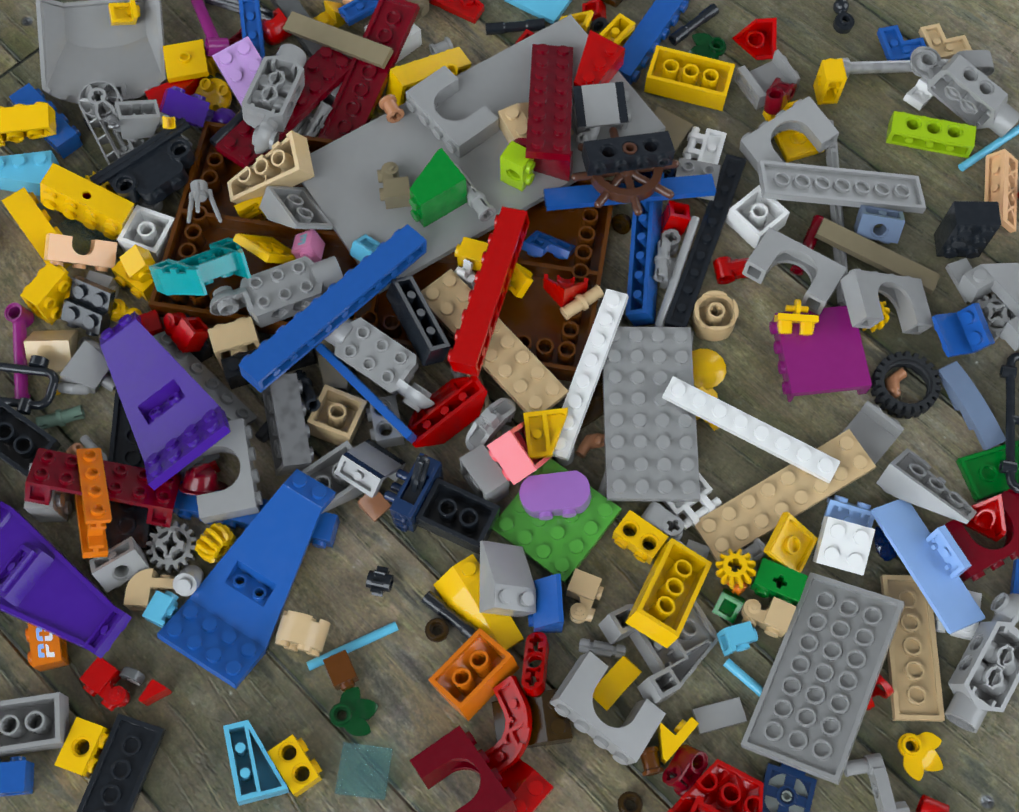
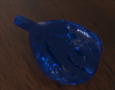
(883, 545)

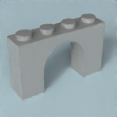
(802, 117)
(458, 135)
(778, 249)
(904, 292)
(242, 495)
(575, 702)

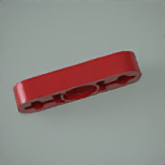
(540, 671)

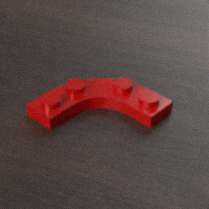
(517, 725)

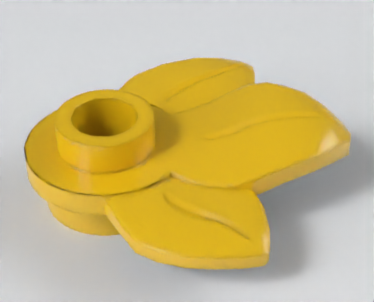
(923, 754)

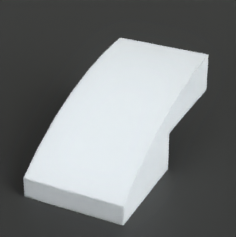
(918, 95)

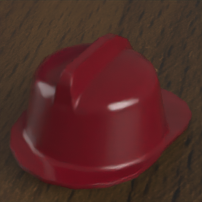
(201, 480)

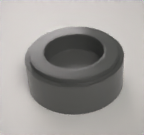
(132, 676)

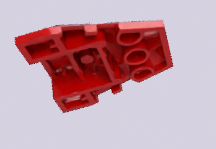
(722, 790)

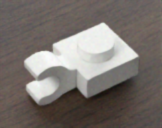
(466, 273)

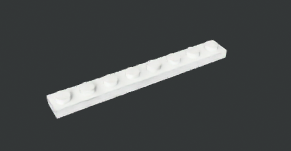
(589, 369)
(751, 429)

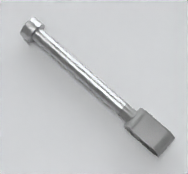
(979, 58)

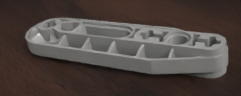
(98, 107)

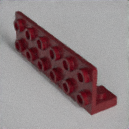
(124, 482)

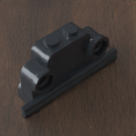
(152, 168)

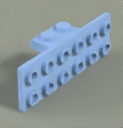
(932, 562)

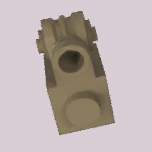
(395, 188)

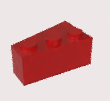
(599, 61)

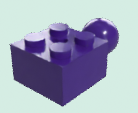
(192, 108)

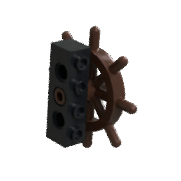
(626, 159)

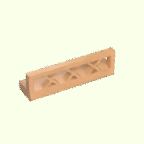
(1002, 186)

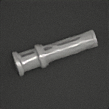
(478, 201)

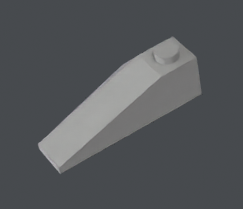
(912, 482)

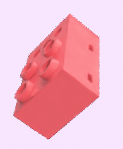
(512, 454)

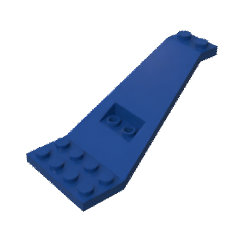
(224, 621)

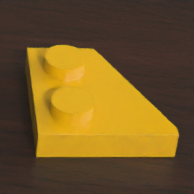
(543, 431)

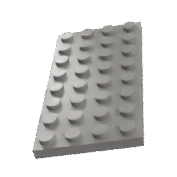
(647, 438)
(823, 677)

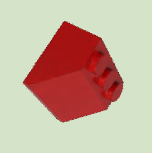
(526, 785)

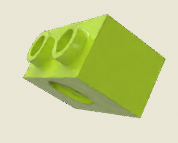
(515, 168)

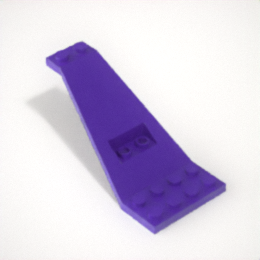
(163, 403)
(50, 591)

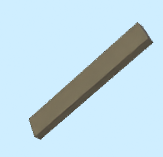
(338, 40)
(875, 254)

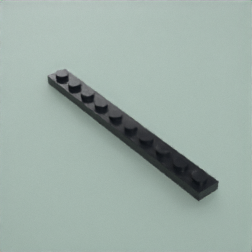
(705, 243)

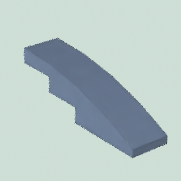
(971, 404)

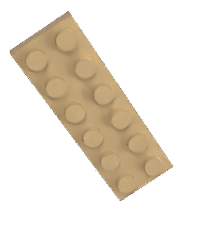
(913, 655)

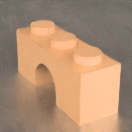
(60, 251)

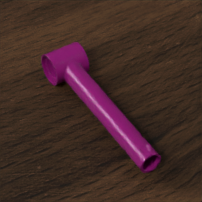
(213, 42)
(21, 319)

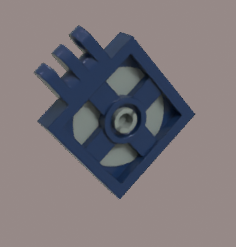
(787, 789)

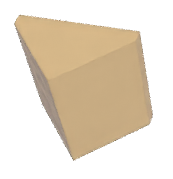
(54, 345)

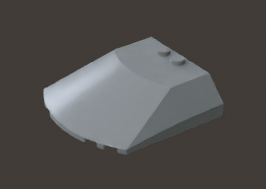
(84, 47)

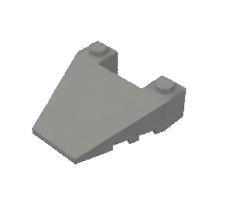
(1004, 282)
(669, 665)

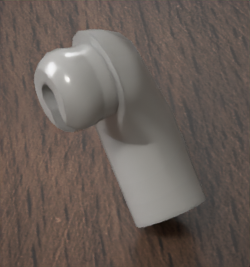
(588, 135)

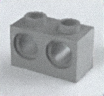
(381, 424)

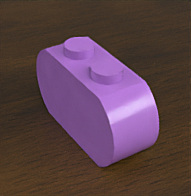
(555, 494)

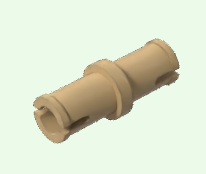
(582, 302)

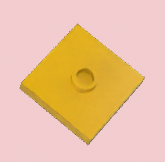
(185, 61)
(790, 543)

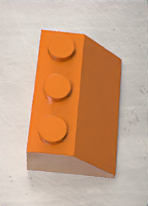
(472, 673)

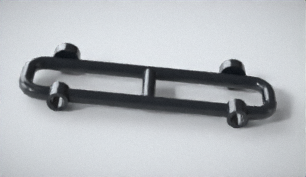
(37, 366)
(1009, 466)

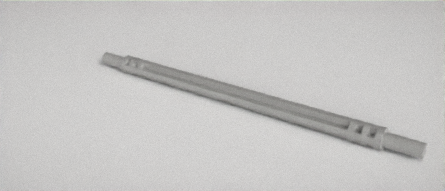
(836, 214)

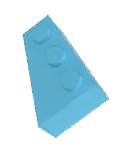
(25, 170)
(250, 765)

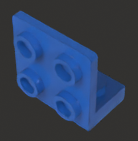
(963, 331)

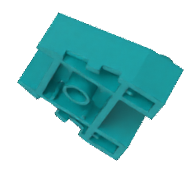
(195, 272)

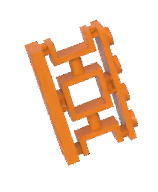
(93, 505)

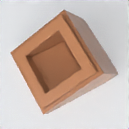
(375, 506)

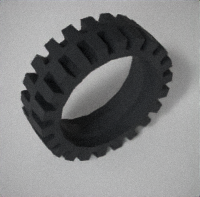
(919, 366)

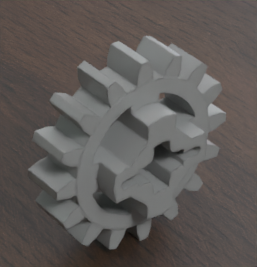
(991, 308)
(178, 554)

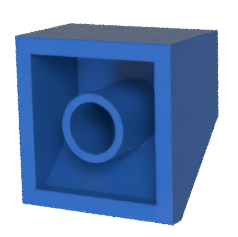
(549, 605)

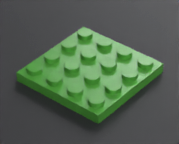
(561, 542)

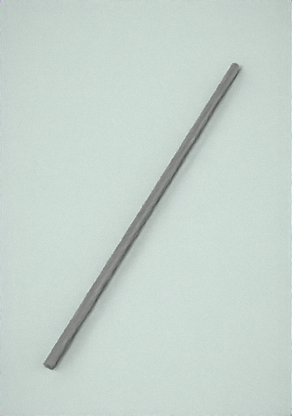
(669, 293)

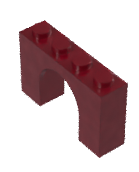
(984, 558)
(456, 753)

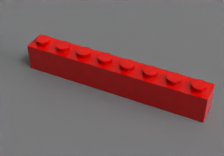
(489, 291)

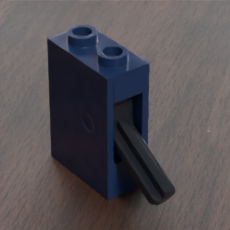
(413, 491)

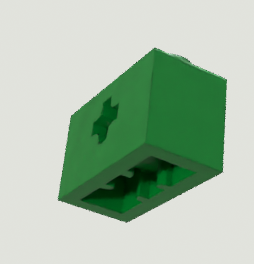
(791, 582)

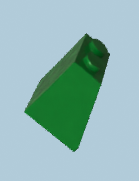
(437, 190)

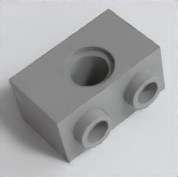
(125, 553)

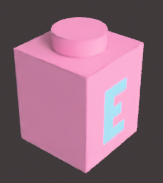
(308, 245)

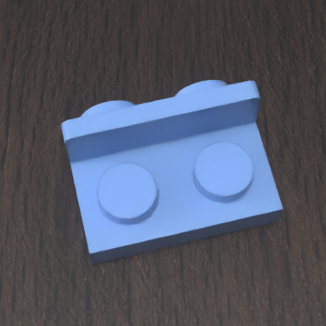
(840, 509)

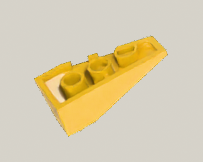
(461, 593)

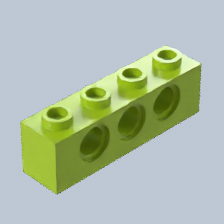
(931, 134)

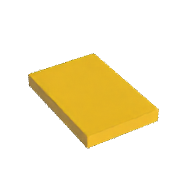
(791, 142)
(265, 248)

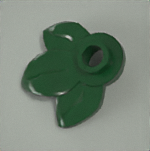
(708, 46)
(357, 712)

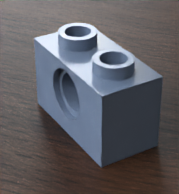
(869, 216)

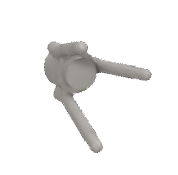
(200, 193)

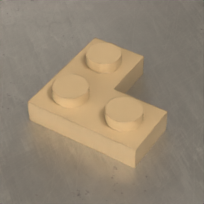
(946, 48)

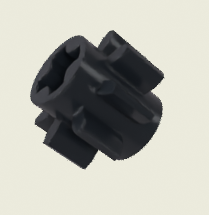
(379, 581)

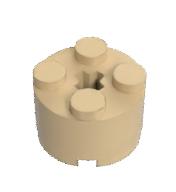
(714, 316)
(302, 633)

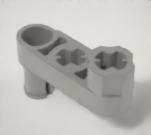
(876, 770)

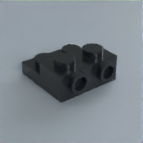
(88, 306)

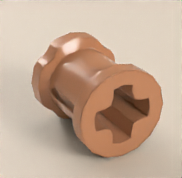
(391, 108)

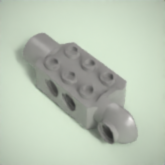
(965, 90)
(274, 95)
(278, 290)
(380, 360)
(987, 668)

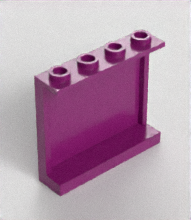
(824, 361)

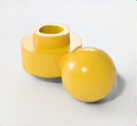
(121, 310)

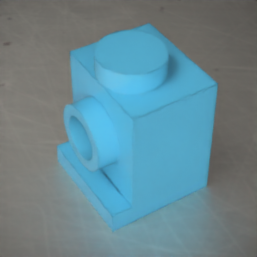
(161, 608)
(737, 638)

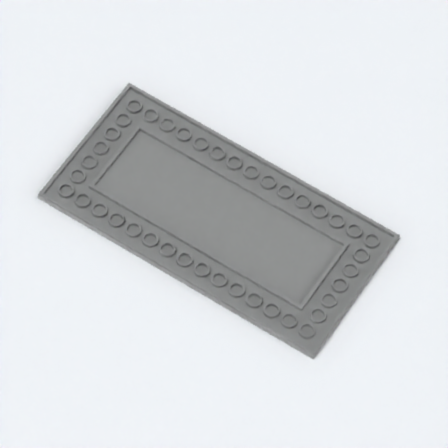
(347, 168)

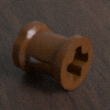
(651, 762)

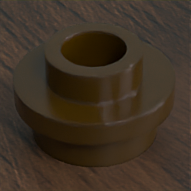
(621, 223)
(436, 622)
(638, 804)

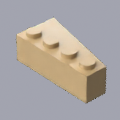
(284, 166)

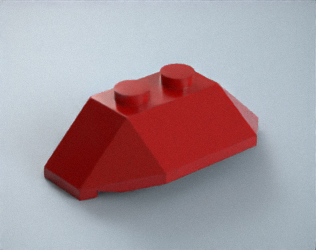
(454, 408)

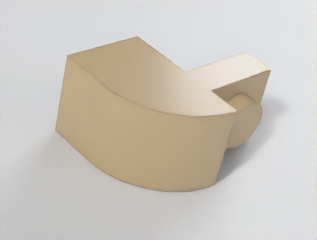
(143, 587)

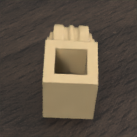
(585, 589)
(773, 620)

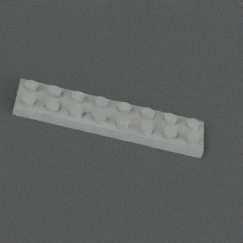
(840, 186)

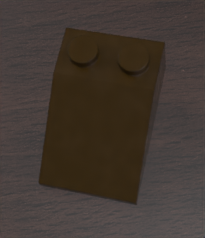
(547, 724)

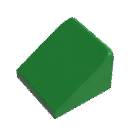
(728, 605)

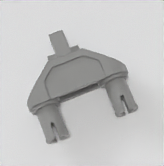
(490, 422)

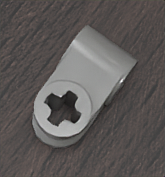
(664, 520)

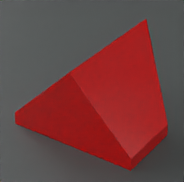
(759, 38)
(564, 290)
(989, 518)

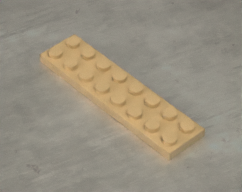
(507, 357)
(788, 490)

